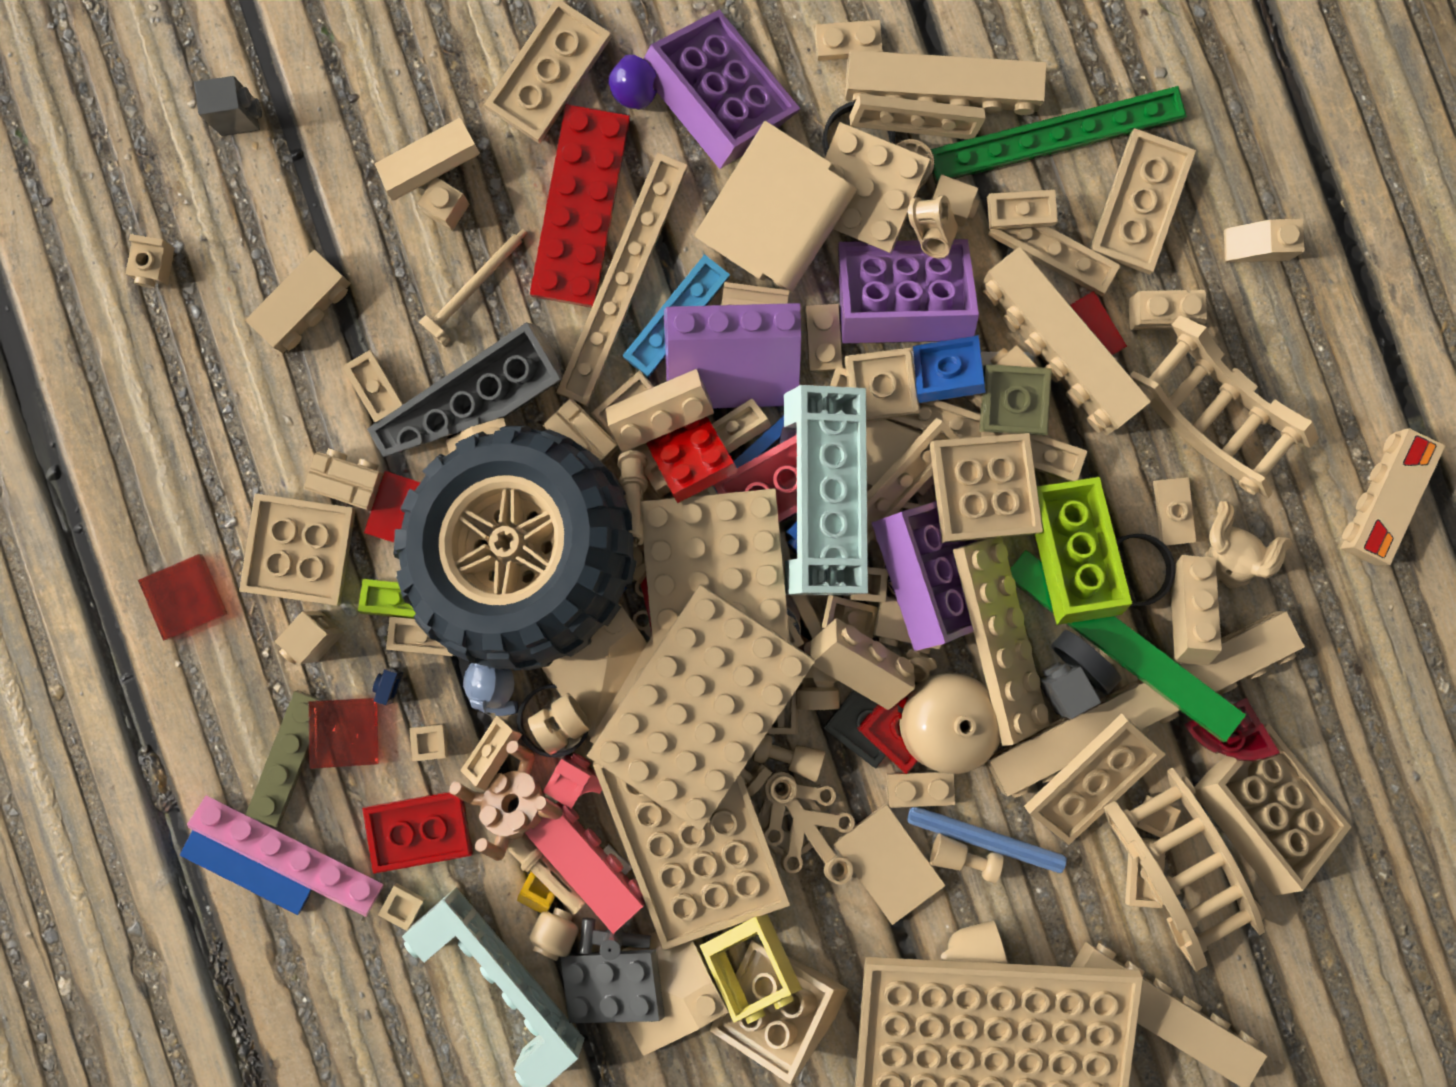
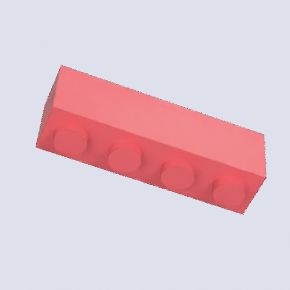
(588, 868)

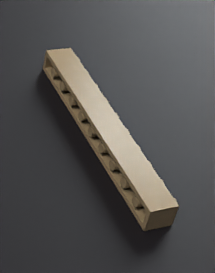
(1054, 747)

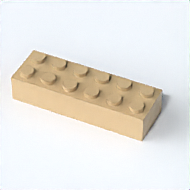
(1062, 342)

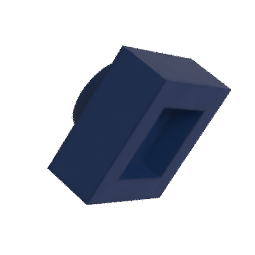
(387, 685)

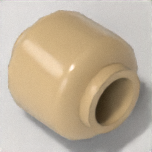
(554, 934)

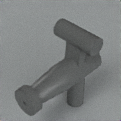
(609, 942)

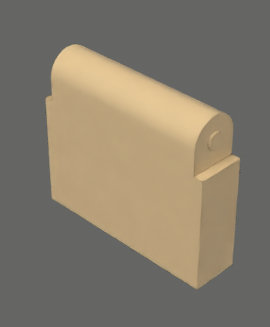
(776, 208)

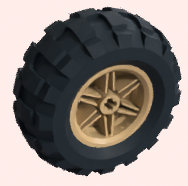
(572, 586)

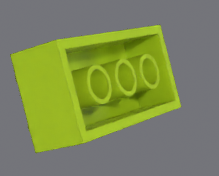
(1080, 552)

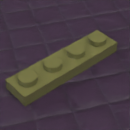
(283, 763)

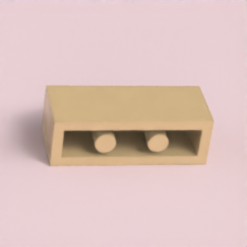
(298, 302)
(659, 410)
(1195, 611)
(862, 664)

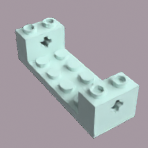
(829, 490)
(556, 1040)

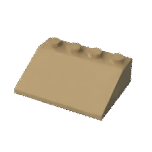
(1274, 816)

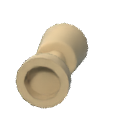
(802, 761)
(954, 855)

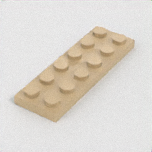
(1001, 639)

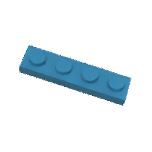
(695, 290)

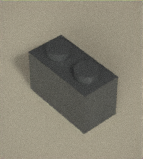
(227, 105)
(1068, 690)

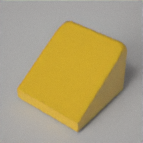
(535, 895)

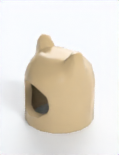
(976, 944)

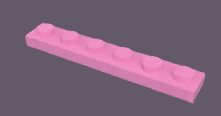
(285, 856)

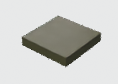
(1015, 400)

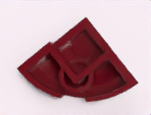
(1247, 742)

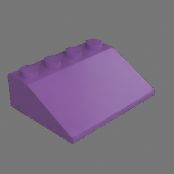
(718, 86)
(905, 293)
(736, 350)
(924, 576)

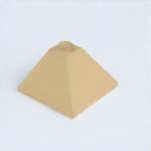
(600, 668)
(688, 996)
(786, 1035)

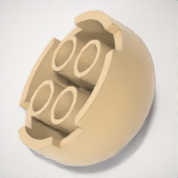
(950, 723)

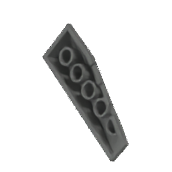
(474, 393)

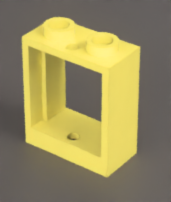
(727, 981)

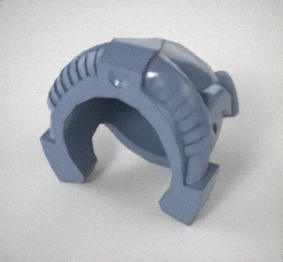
(490, 689)

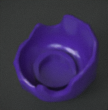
(633, 82)

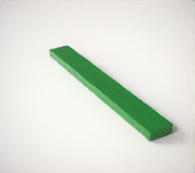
(1058, 134)
(1139, 658)

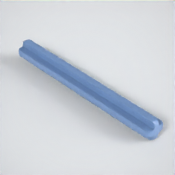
(987, 839)

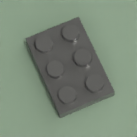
(613, 989)

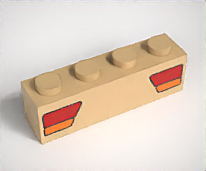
(1391, 497)

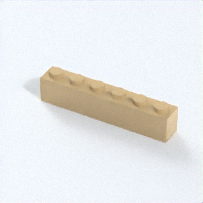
(948, 80)
(1183, 1023)

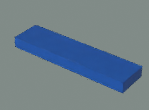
(245, 872)

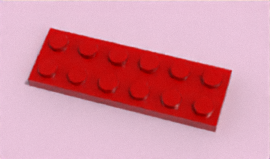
(580, 206)

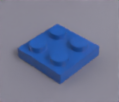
(948, 369)

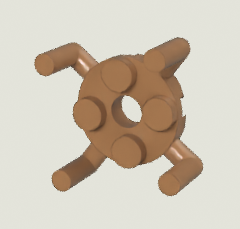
(495, 803)

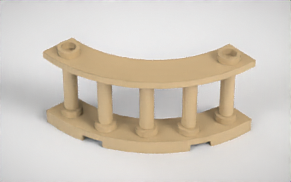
(1234, 386)
(1167, 888)

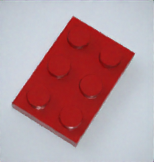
(692, 458)

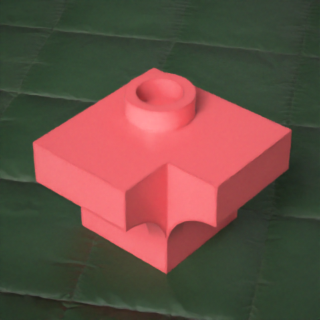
(572, 780)

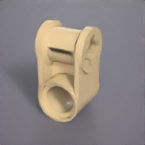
(933, 225)

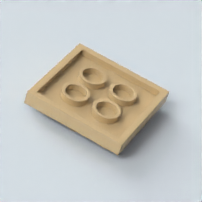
(885, 182)
(985, 487)
(297, 549)

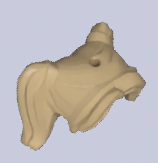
(1242, 551)

